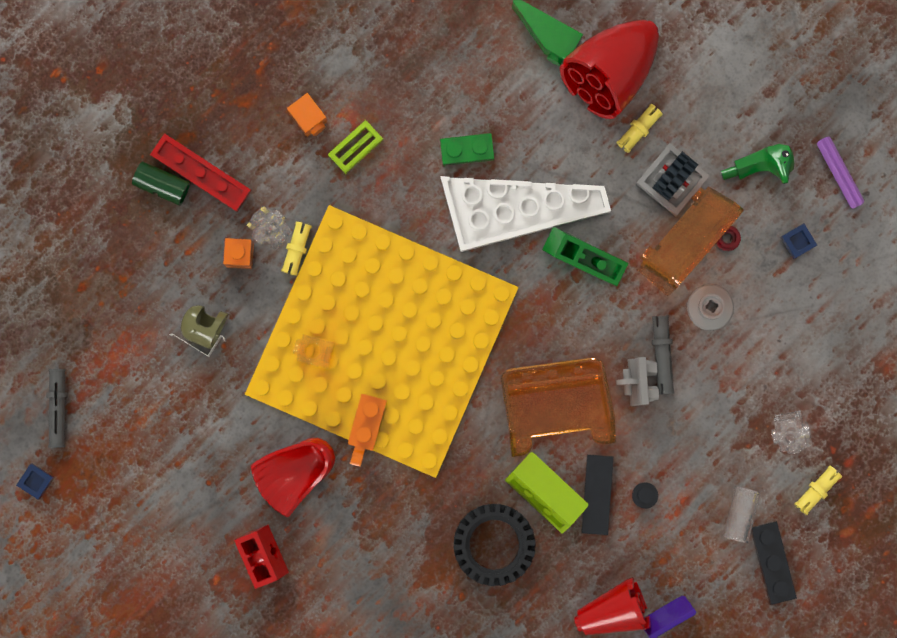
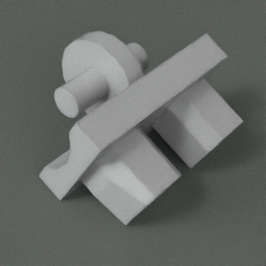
(636, 382)

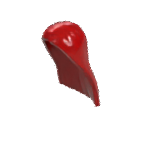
(292, 473)

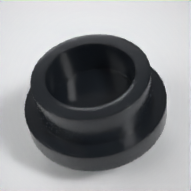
(645, 495)

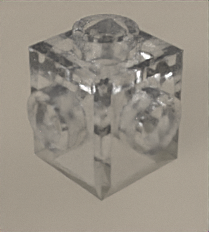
(269, 227)
(790, 432)

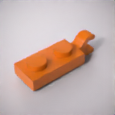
(366, 426)

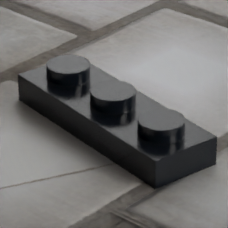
(773, 563)

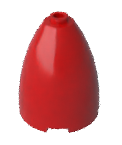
(611, 66)

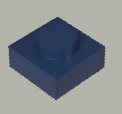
(798, 241)
(35, 481)

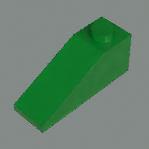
(551, 35)
(585, 256)

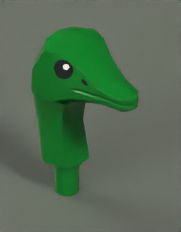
(775, 158)

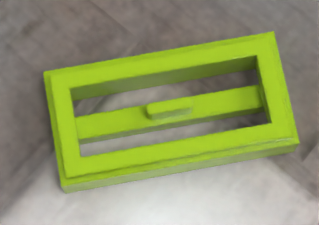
(339, 161)

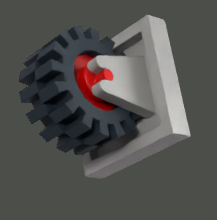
(672, 179)

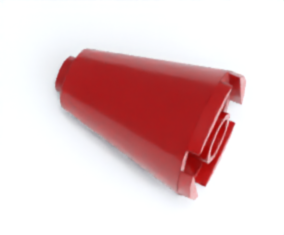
(614, 611)

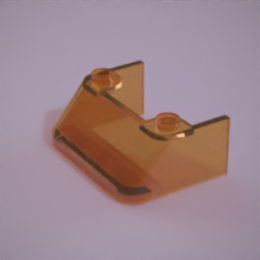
(689, 240)

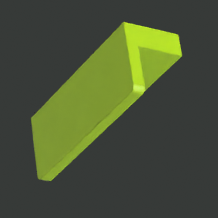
(547, 492)

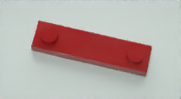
(200, 172)

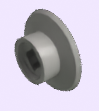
(703, 317)

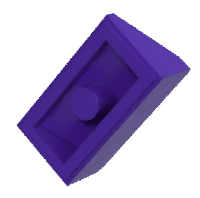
(669, 616)

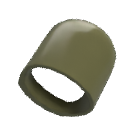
(201, 327)

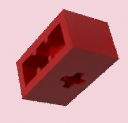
(261, 556)

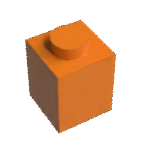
(307, 115)
(238, 253)

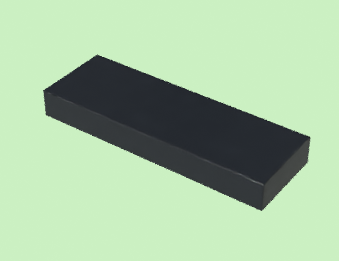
(597, 494)

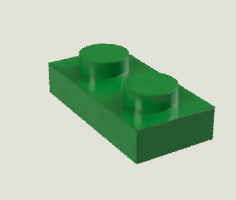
(467, 149)

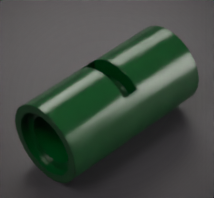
(161, 182)

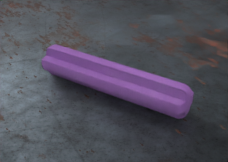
(840, 172)

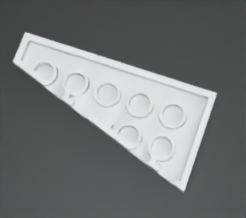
(507, 209)

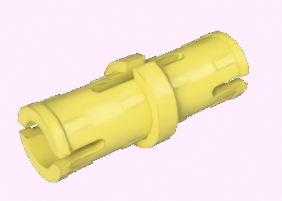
(639, 128)
(296, 248)
(818, 490)

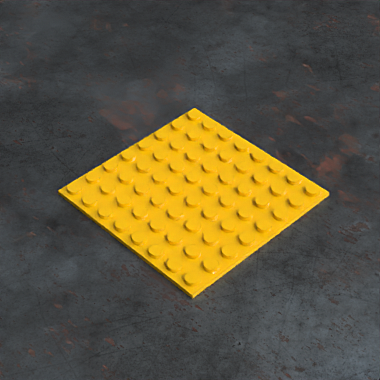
(402, 331)

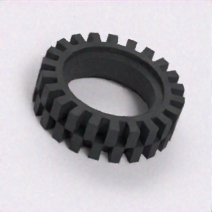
(498, 576)

